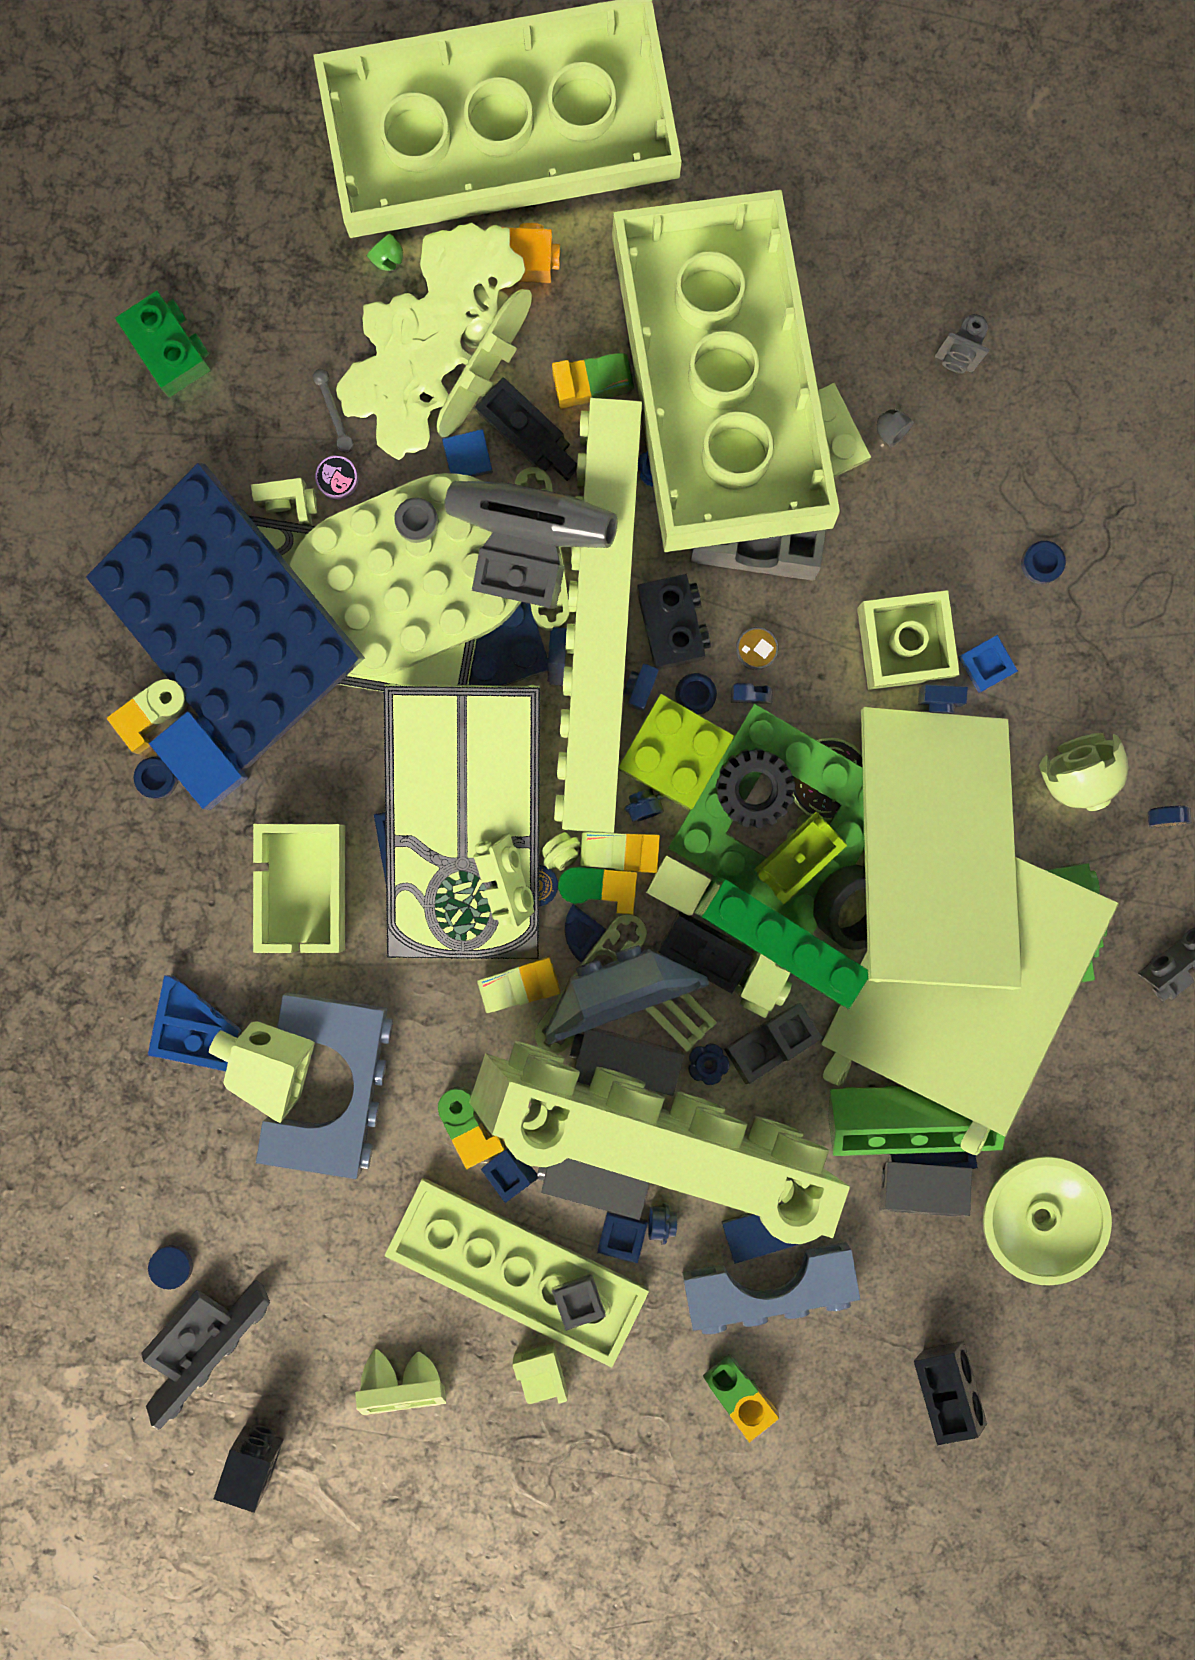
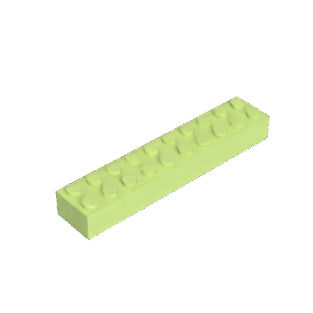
(601, 624)

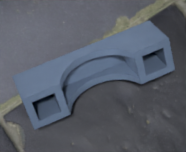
(823, 1280)

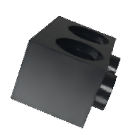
(950, 1393)
(249, 1467)

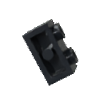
(672, 621)

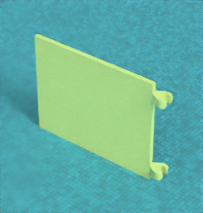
(979, 1044)

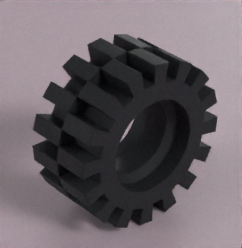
(770, 809)

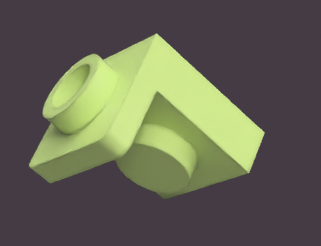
(279, 495)

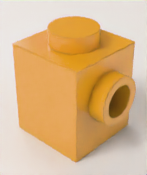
(537, 250)

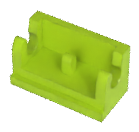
(800, 857)

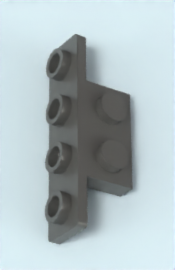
(195, 1344)

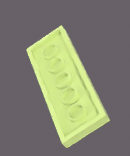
(511, 1269)

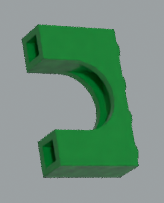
(782, 941)

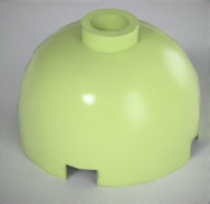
(1086, 771)

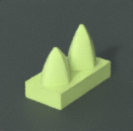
(381, 1391)

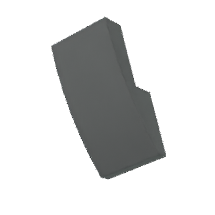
(773, 1043)

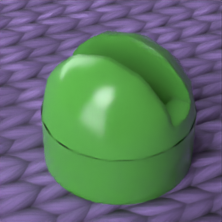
(386, 253)

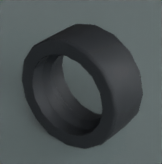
(829, 902)

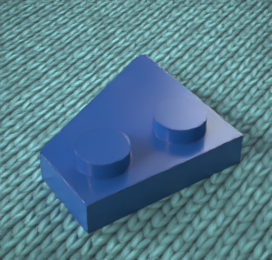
(187, 1027)

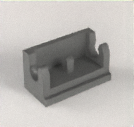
(926, 1189)

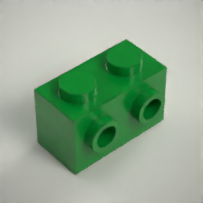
(163, 343)

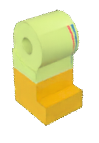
(147, 711)
(620, 851)
(519, 985)

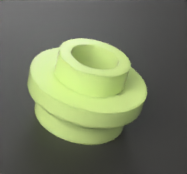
(561, 851)

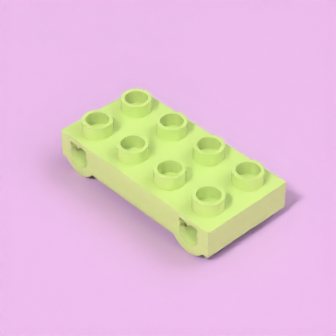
(681, 1149)

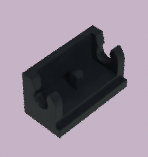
(706, 951)

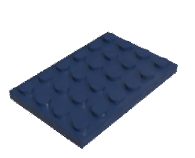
(224, 615)

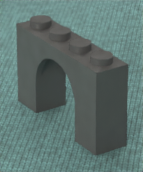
(643, 1060)

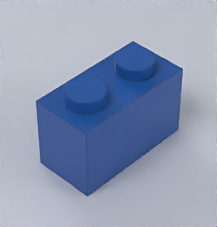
(199, 760)

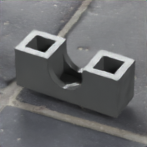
(784, 555)

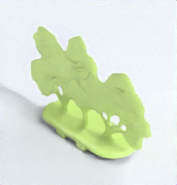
(422, 339)

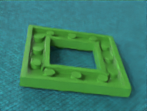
(704, 836)

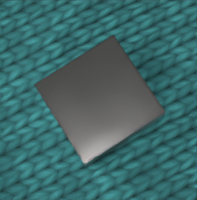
(578, 1302)

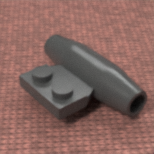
(527, 529)

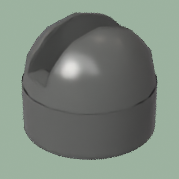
(893, 426)

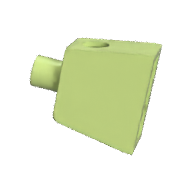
(265, 1066)

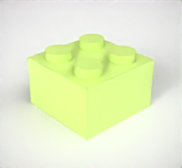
(908, 640)

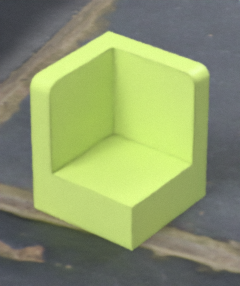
(678, 885)
(540, 1374)

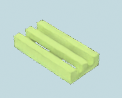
(697, 1032)

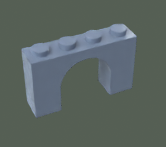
(339, 1144)

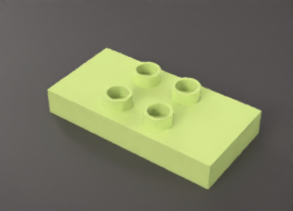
(498, 116)
(724, 371)

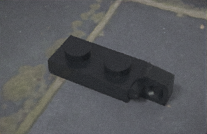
(526, 428)

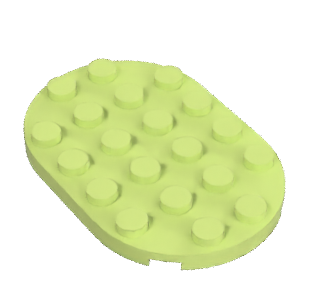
(398, 595)

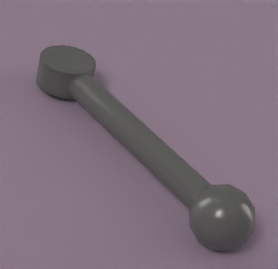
(344, 442)

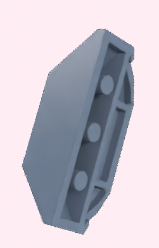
(619, 989)

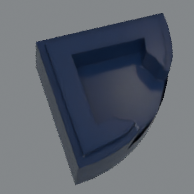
(557, 656)
(751, 694)
(581, 932)

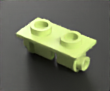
(510, 900)

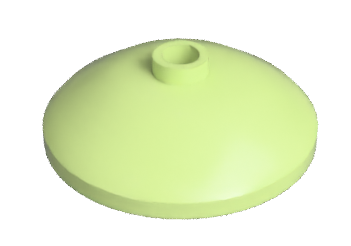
(1069, 1237)

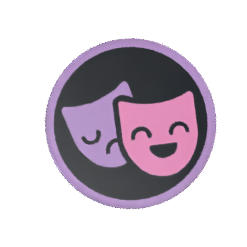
(336, 477)

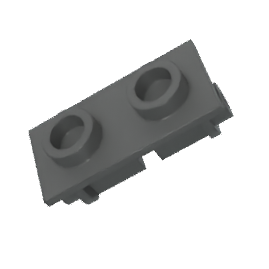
(964, 349)
(1170, 969)

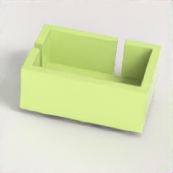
(302, 891)

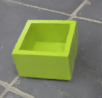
(675, 752)

